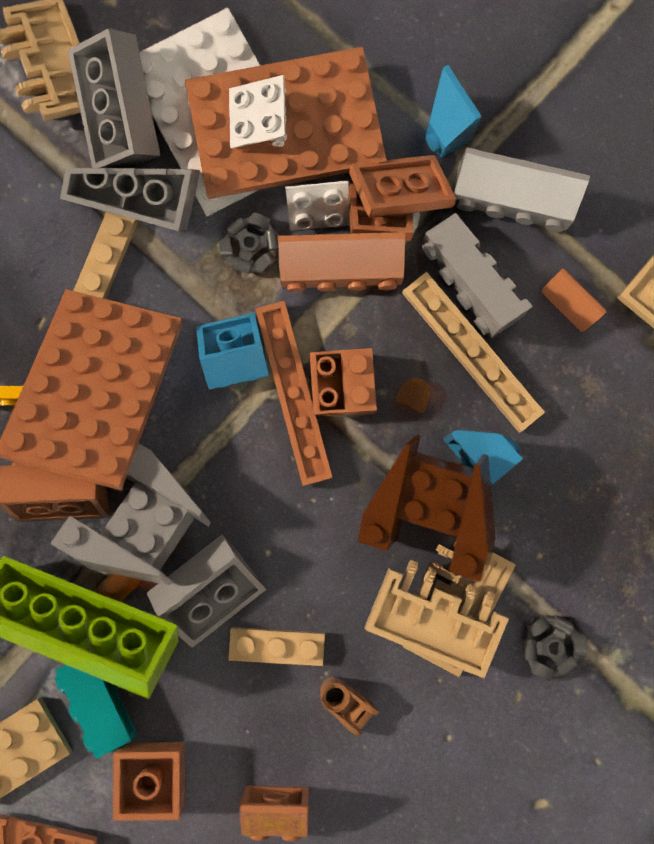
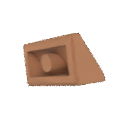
(573, 300)

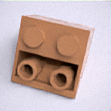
(343, 382)

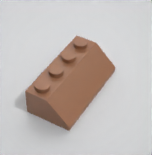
(341, 261)

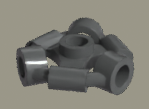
(250, 244)
(553, 646)

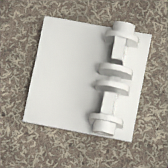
(258, 113)
(318, 205)

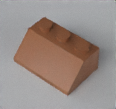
(45, 495)

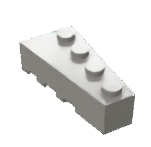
(474, 277)

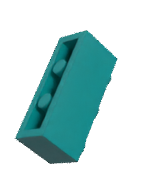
(97, 710)

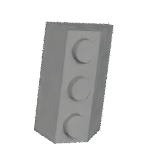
(206, 591)

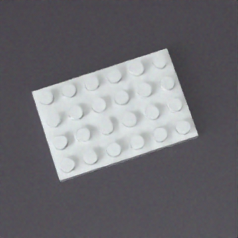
(197, 51)

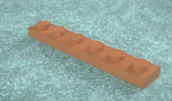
(293, 393)

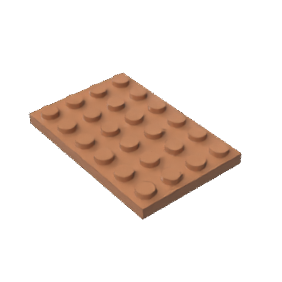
(327, 124)
(91, 389)

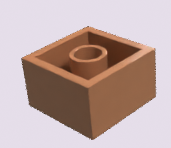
(149, 781)

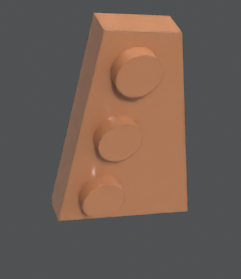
(23, 831)

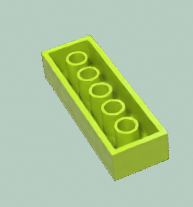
(83, 628)

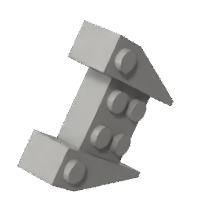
(141, 529)

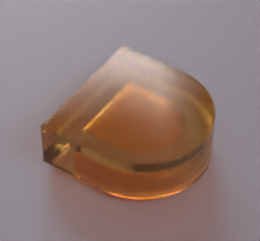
(414, 395)

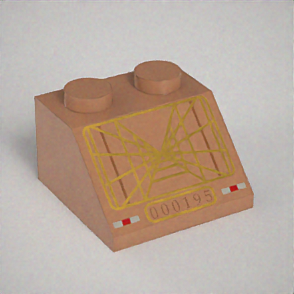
(274, 812)

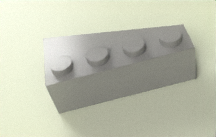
(145, 195)

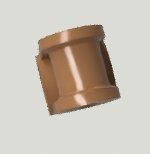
(351, 709)

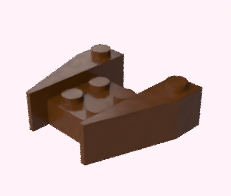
(439, 498)

